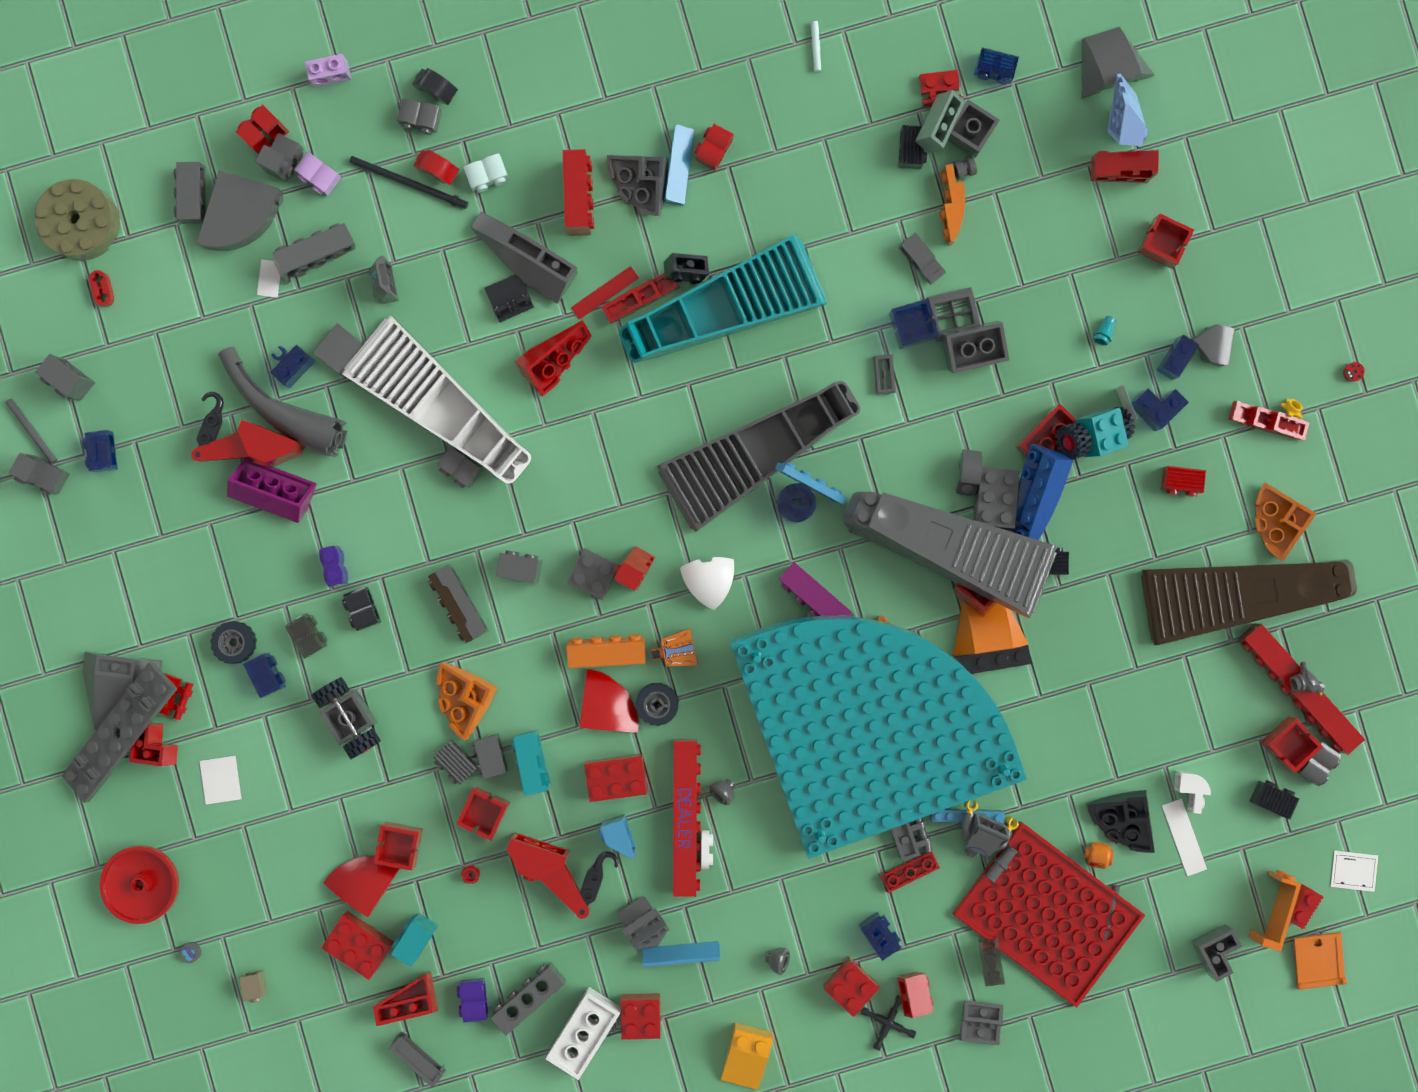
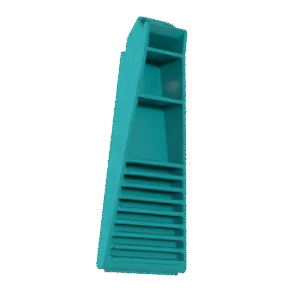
(746, 296)

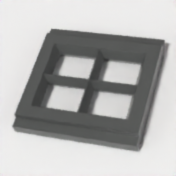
(951, 297)

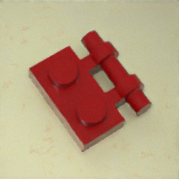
(938, 83)
(185, 693)

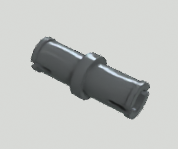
(1001, 863)

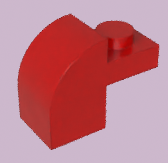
(436, 166)

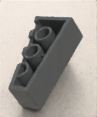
(312, 251)

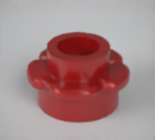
(470, 879)

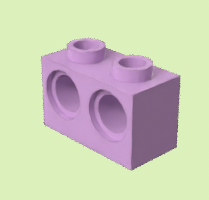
(328, 70)

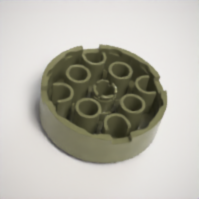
(63, 206)

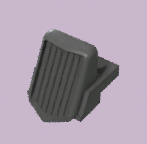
(643, 924)

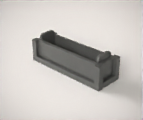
(417, 1059)

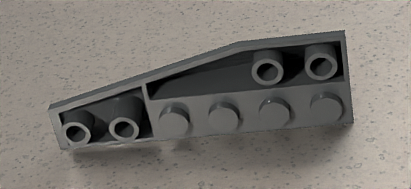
(526, 258)

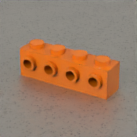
(606, 651)

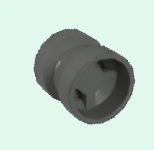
(964, 168)

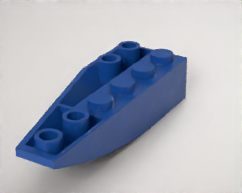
(1040, 489)

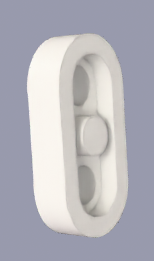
(706, 841)

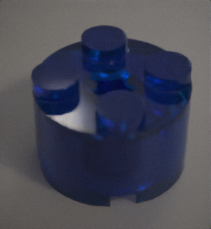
(807, 502)

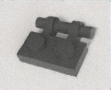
(906, 842)

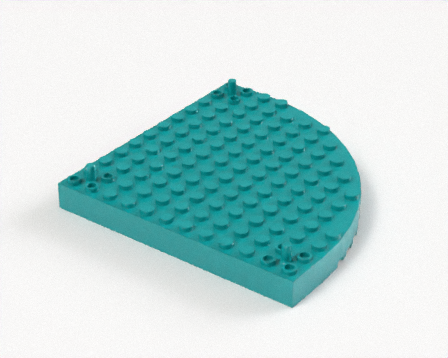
(870, 726)

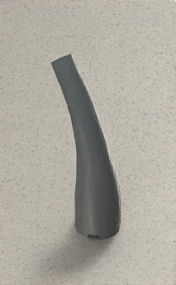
(309, 428)

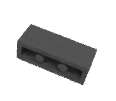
(190, 192)

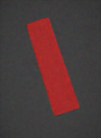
(605, 292)

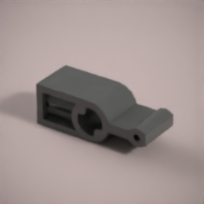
(922, 258)

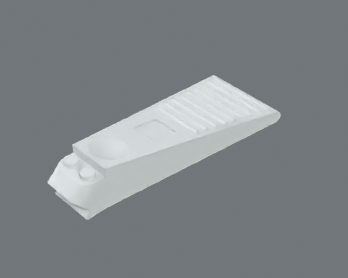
(415, 384)

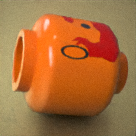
(1099, 855)

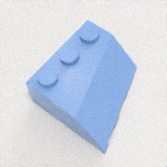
(1126, 118)

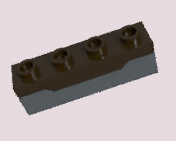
(458, 603)

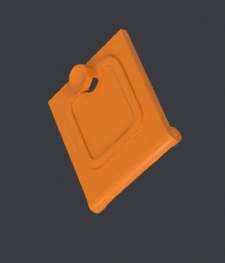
(1319, 964)

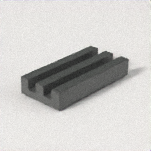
(876, 372)

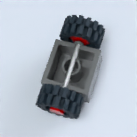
(347, 717)

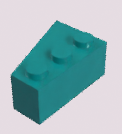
(531, 763)

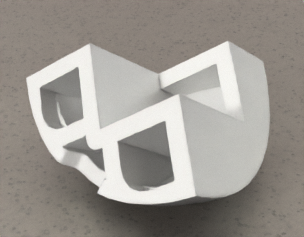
(709, 580)

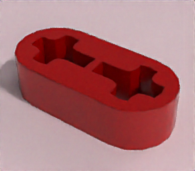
(105, 287)

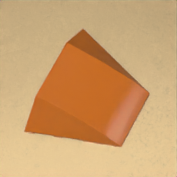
(991, 633)

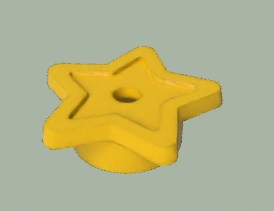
(1293, 408)

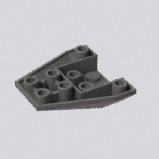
(107, 681)

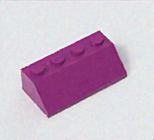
(271, 490)

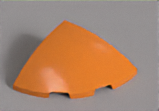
(1280, 520)
(463, 698)

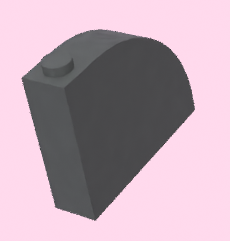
(238, 212)

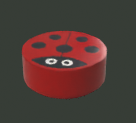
(1353, 371)

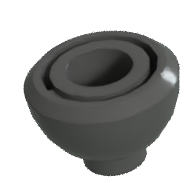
(723, 791)
(778, 960)

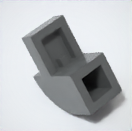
(969, 472)

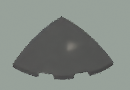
(640, 180)

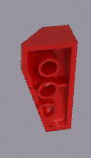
(549, 359)

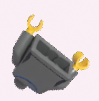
(984, 834)

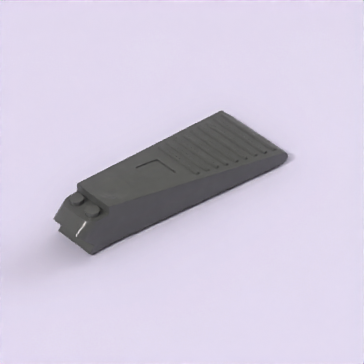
(733, 465)
(968, 552)

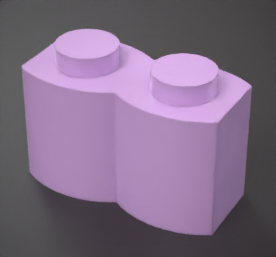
(317, 173)

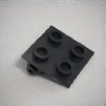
(509, 298)

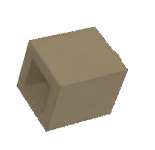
(253, 986)

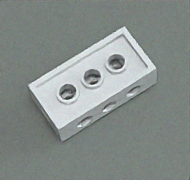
(587, 1045)

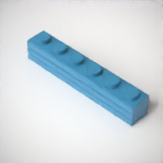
(957, 815)

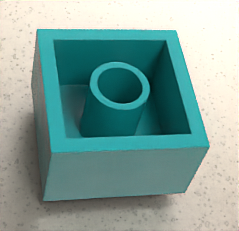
(412, 942)

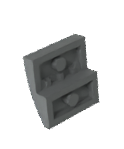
(338, 348)
(981, 1022)

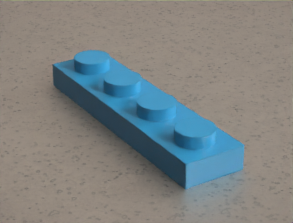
(805, 478)

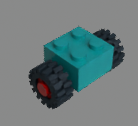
(1096, 433)

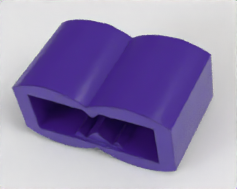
(334, 571)
(473, 1000)

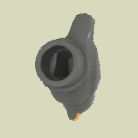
(1306, 681)

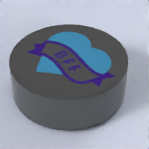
(190, 952)

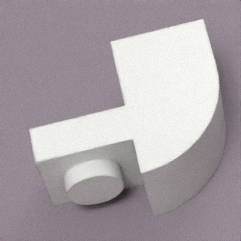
(1194, 785)

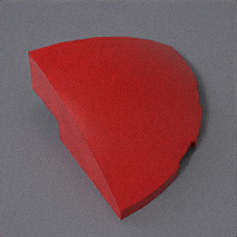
(607, 705)
(361, 883)

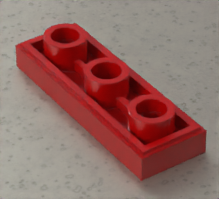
(898, 875)

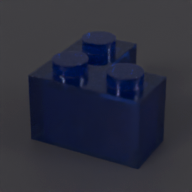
(1158, 412)

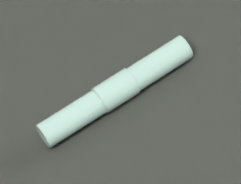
(816, 46)

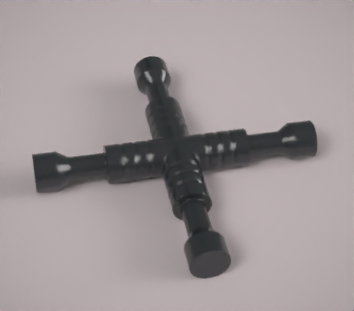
(888, 1023)

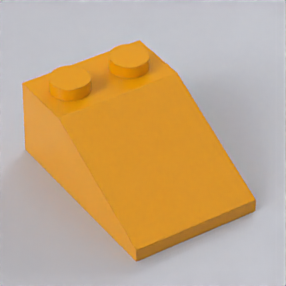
(747, 1056)

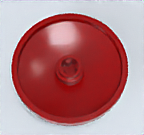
(139, 884)

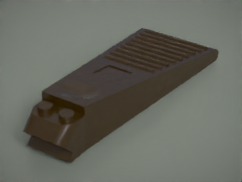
(1216, 598)

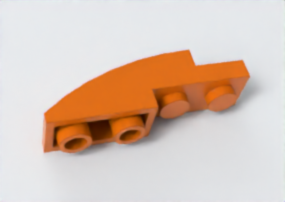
(953, 212)

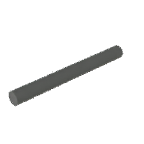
(31, 431)

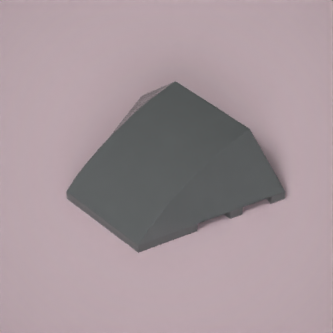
(1105, 57)

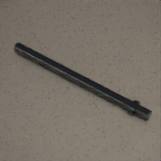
(454, 200)

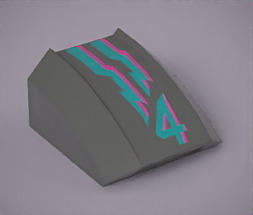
(383, 281)

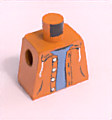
(677, 649)

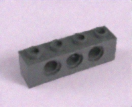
(507, 1021)

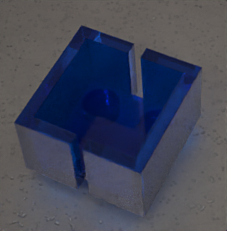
(913, 323)

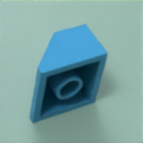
(618, 835)

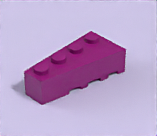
(812, 593)

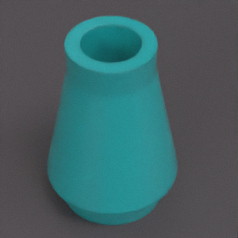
(1104, 332)

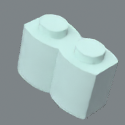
(486, 173)

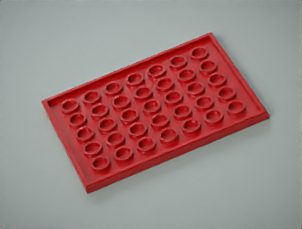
(1049, 916)

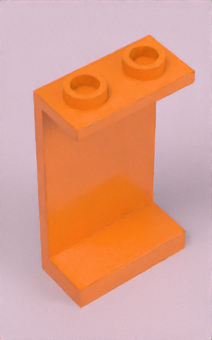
(1281, 912)

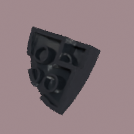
(1125, 819)

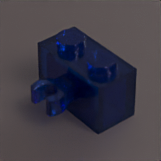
(291, 365)
(880, 936)

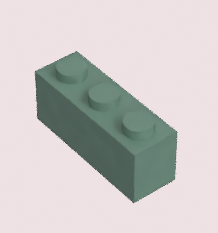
(940, 121)

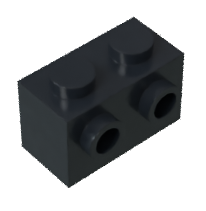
(686, 268)

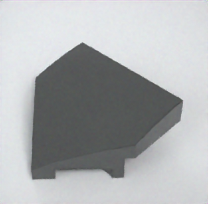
(1215, 344)

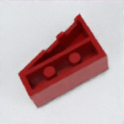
(1125, 166)
(634, 568)
(409, 1002)

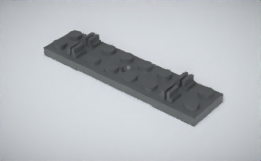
(106, 747)

